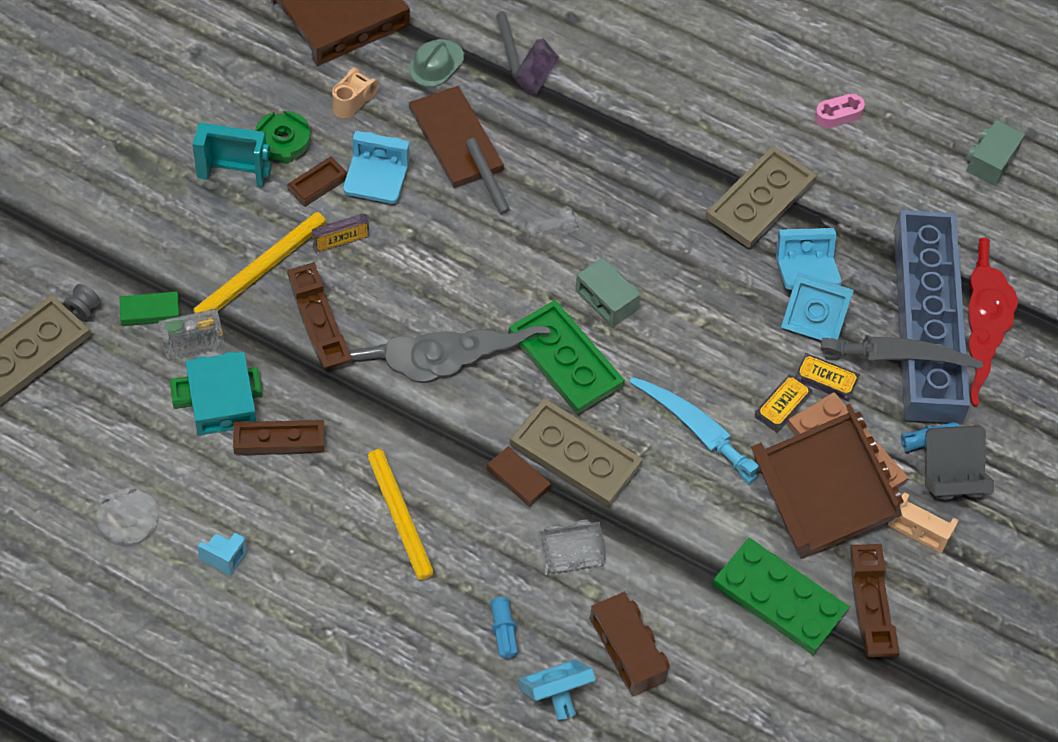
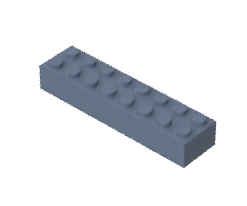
(932, 313)

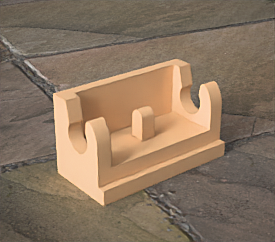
(923, 525)

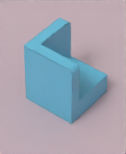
(223, 553)

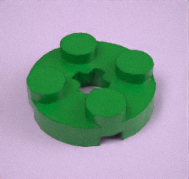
(298, 135)

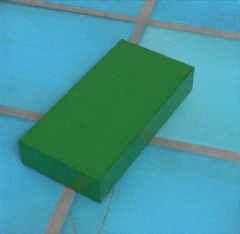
(148, 308)

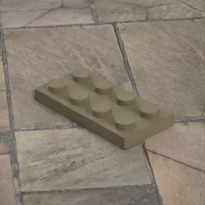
(761, 196)
(37, 343)
(576, 452)

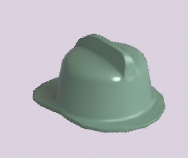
(435, 62)

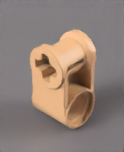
(352, 93)

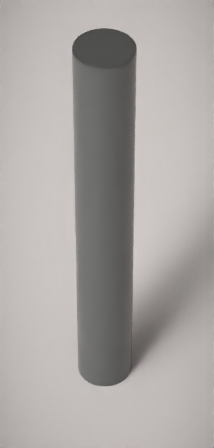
(508, 41)
(487, 175)

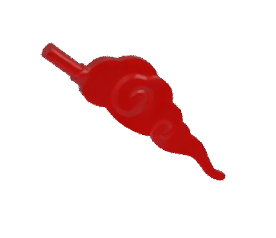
(989, 314)

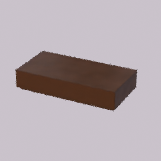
(317, 181)
(518, 476)

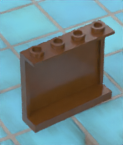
(344, 25)
(829, 483)

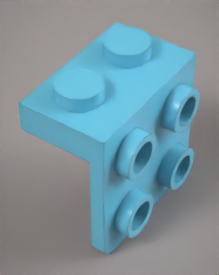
(377, 167)
(807, 253)

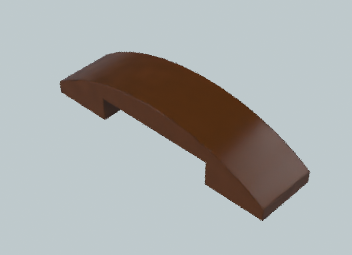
(317, 316)
(871, 601)

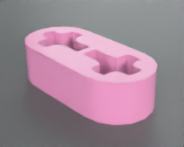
(840, 112)

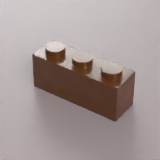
(629, 643)

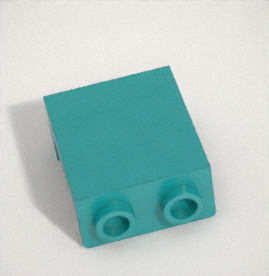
(232, 150)
(220, 392)

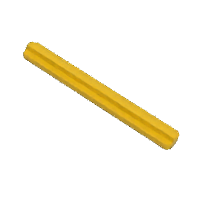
(400, 514)

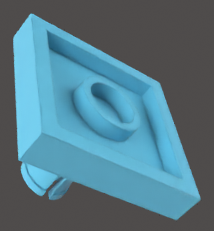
(816, 307)
(556, 683)

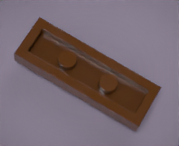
(278, 436)

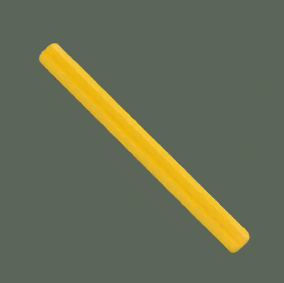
(262, 264)

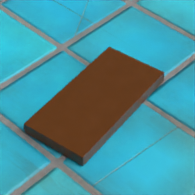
(447, 125)

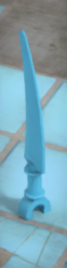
(703, 427)

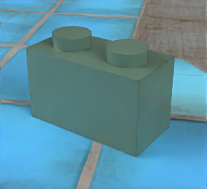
(995, 152)
(607, 292)

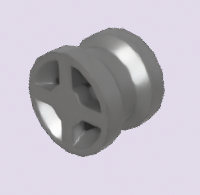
(82, 301)

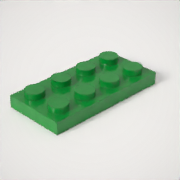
(568, 358)
(781, 596)

